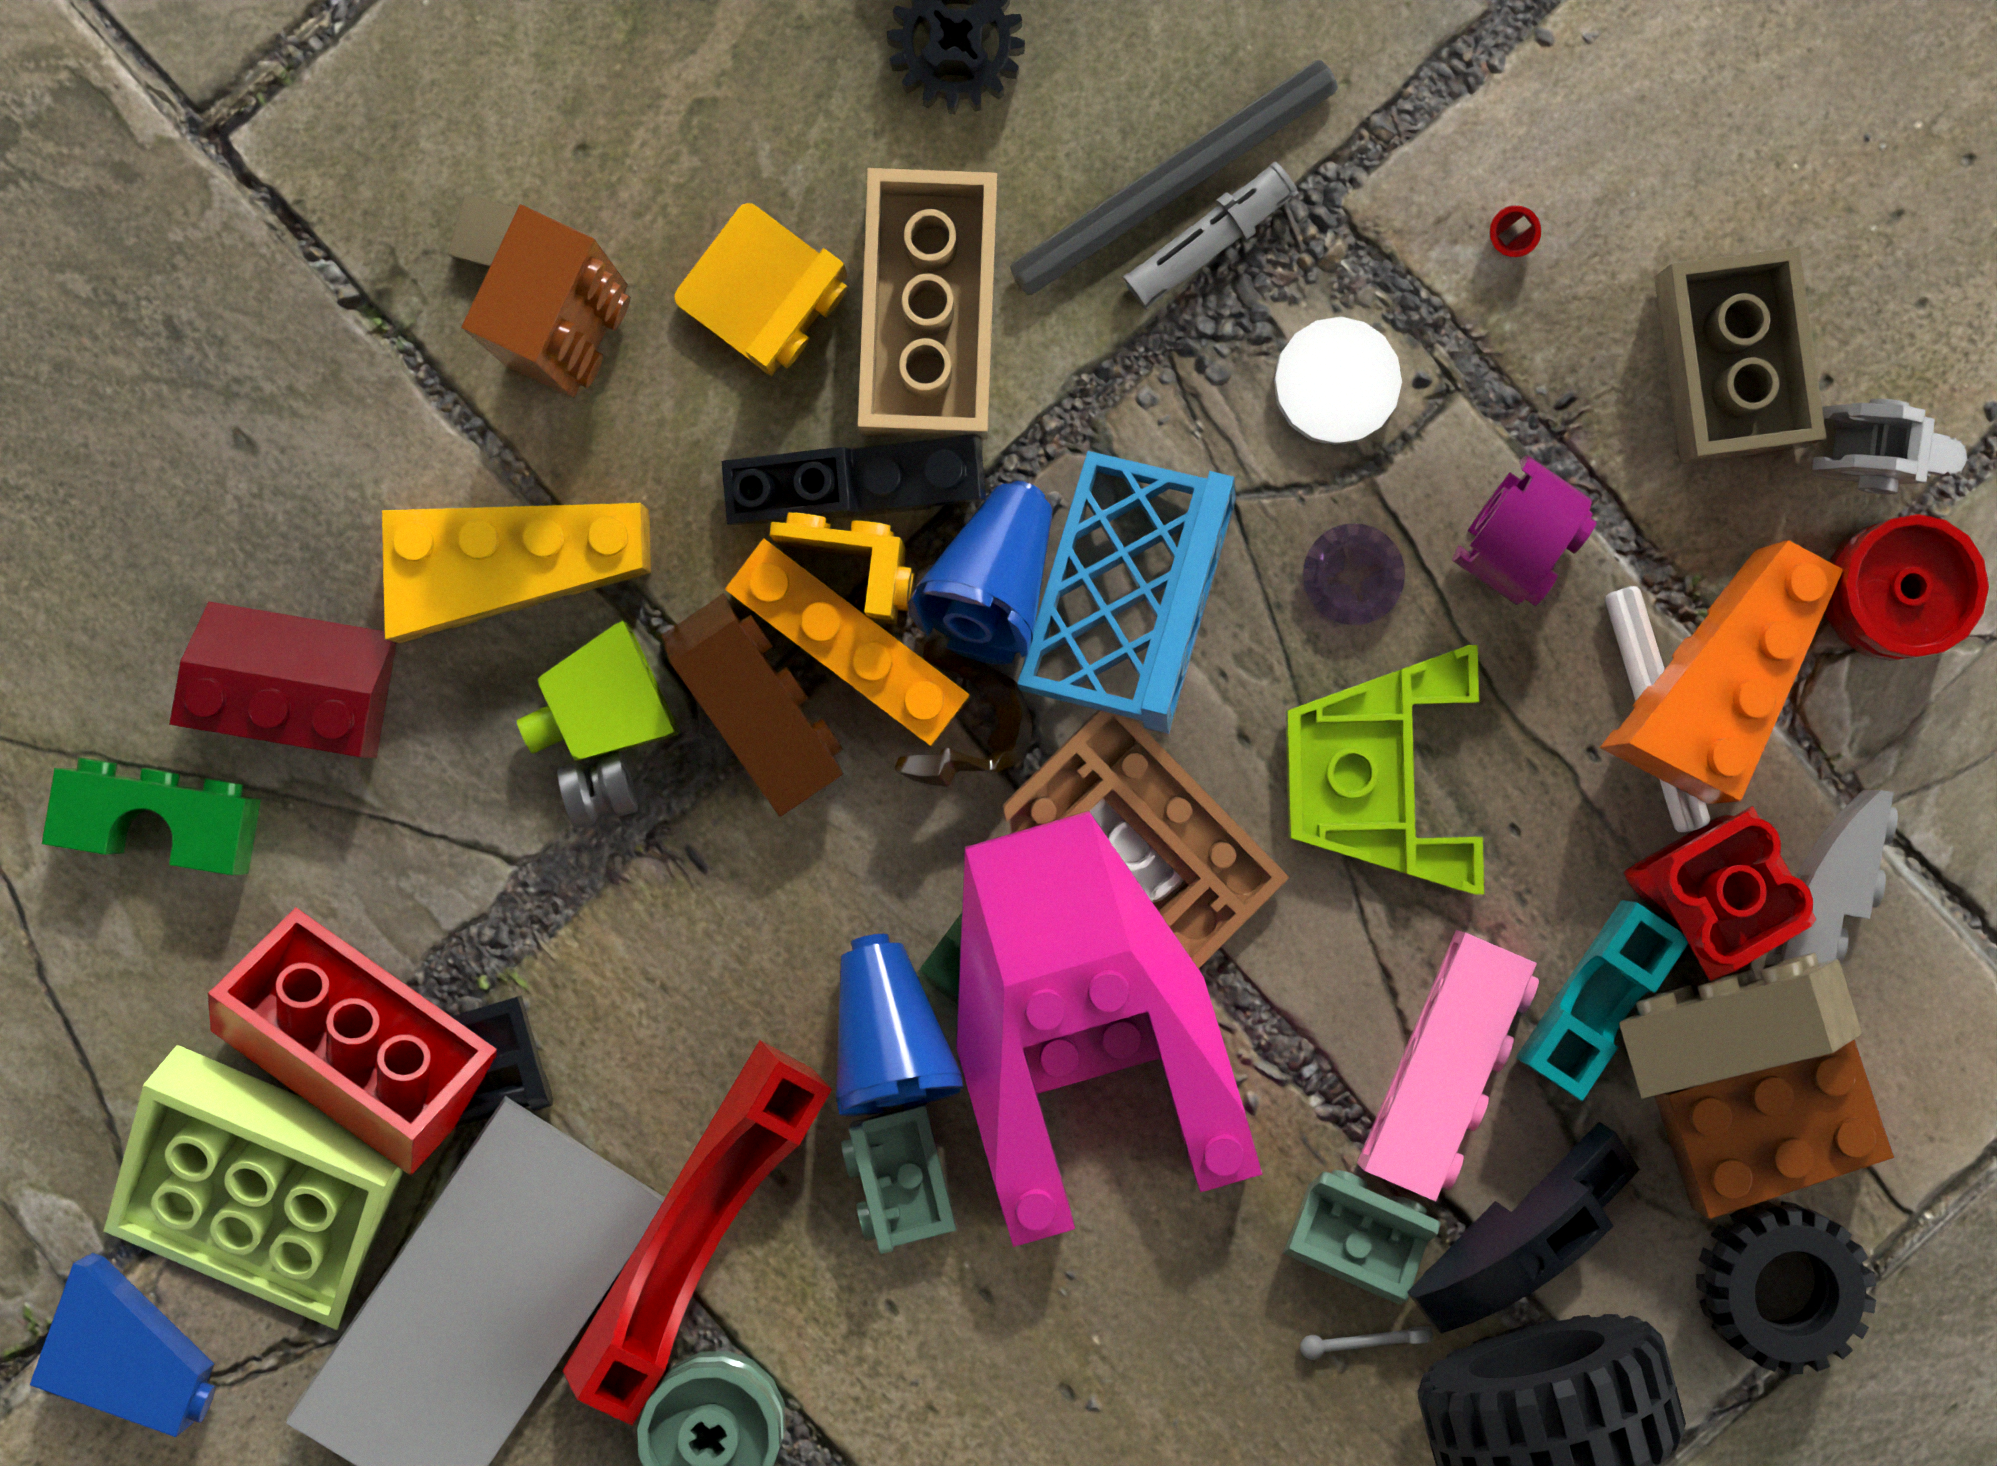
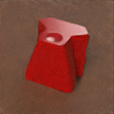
(1726, 891)

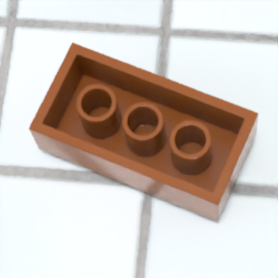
(548, 302)

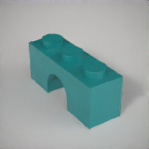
(1618, 969)

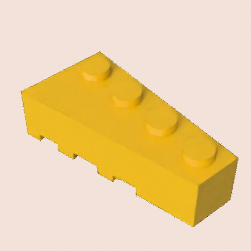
(487, 561)

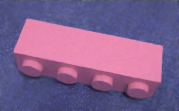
(1447, 1066)

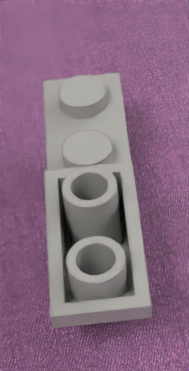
(1843, 876)

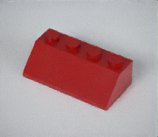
(350, 1039)

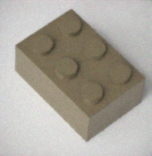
(1740, 355)
(1739, 1025)

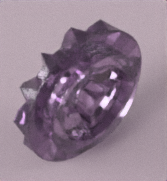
(1367, 547)

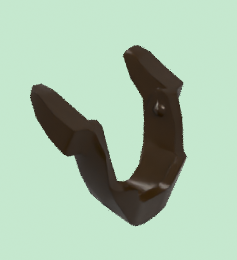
(1008, 742)

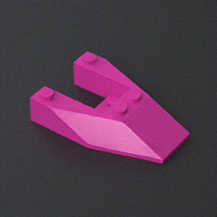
(1071, 982)

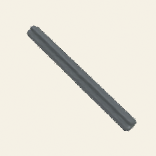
(1174, 177)

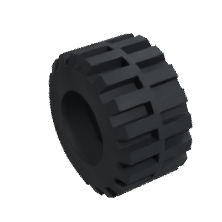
(1826, 1319)

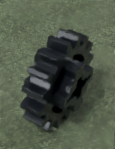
(936, 62)

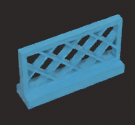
(1183, 600)

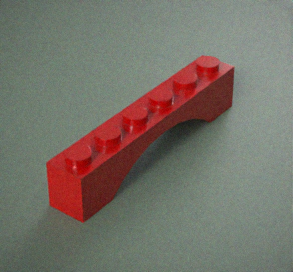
(639, 1319)

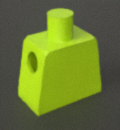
(600, 700)

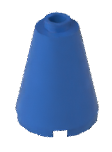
(989, 578)
(888, 1034)

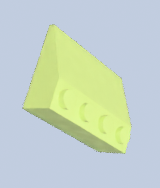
(251, 1187)

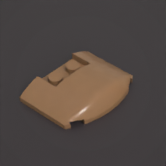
(1219, 862)

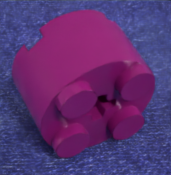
(1526, 532)

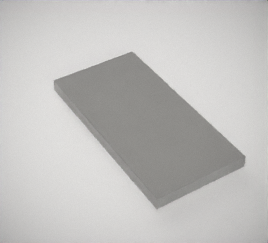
(478, 1301)

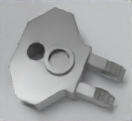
(1886, 446)

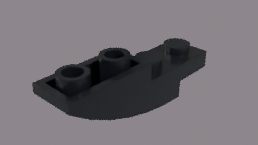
(854, 480)
(1519, 1251)

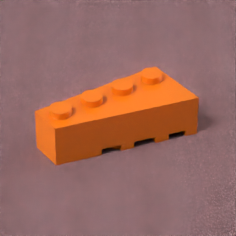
(1729, 680)

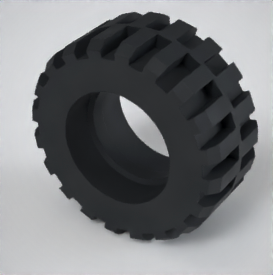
(1555, 1397)

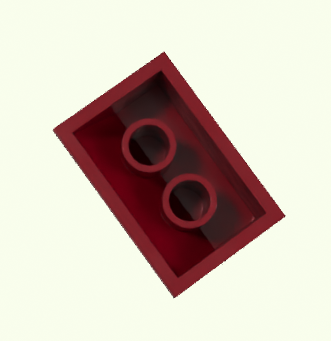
(285, 680)

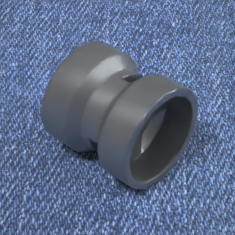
(597, 789)

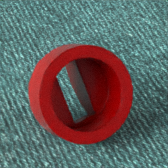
(1524, 241)

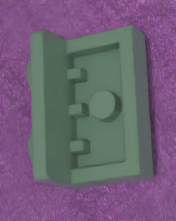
(899, 1178)
(1361, 1235)

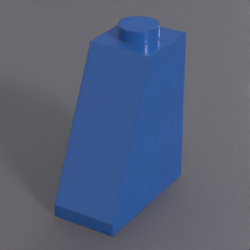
(122, 1353)

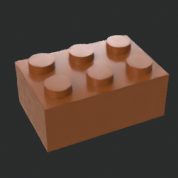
(1773, 1131)

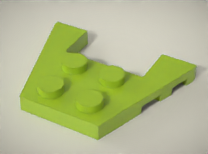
(1356, 772)

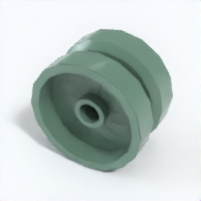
(712, 1391)

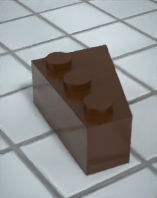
(753, 704)

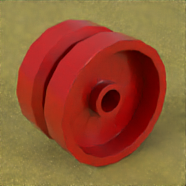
(1942, 579)

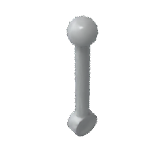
(1313, 1346)

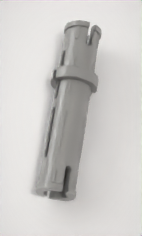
(1222, 226)

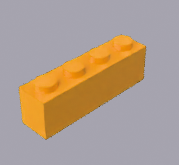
(847, 642)

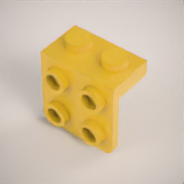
(762, 288)
(888, 581)

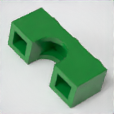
(95, 807)

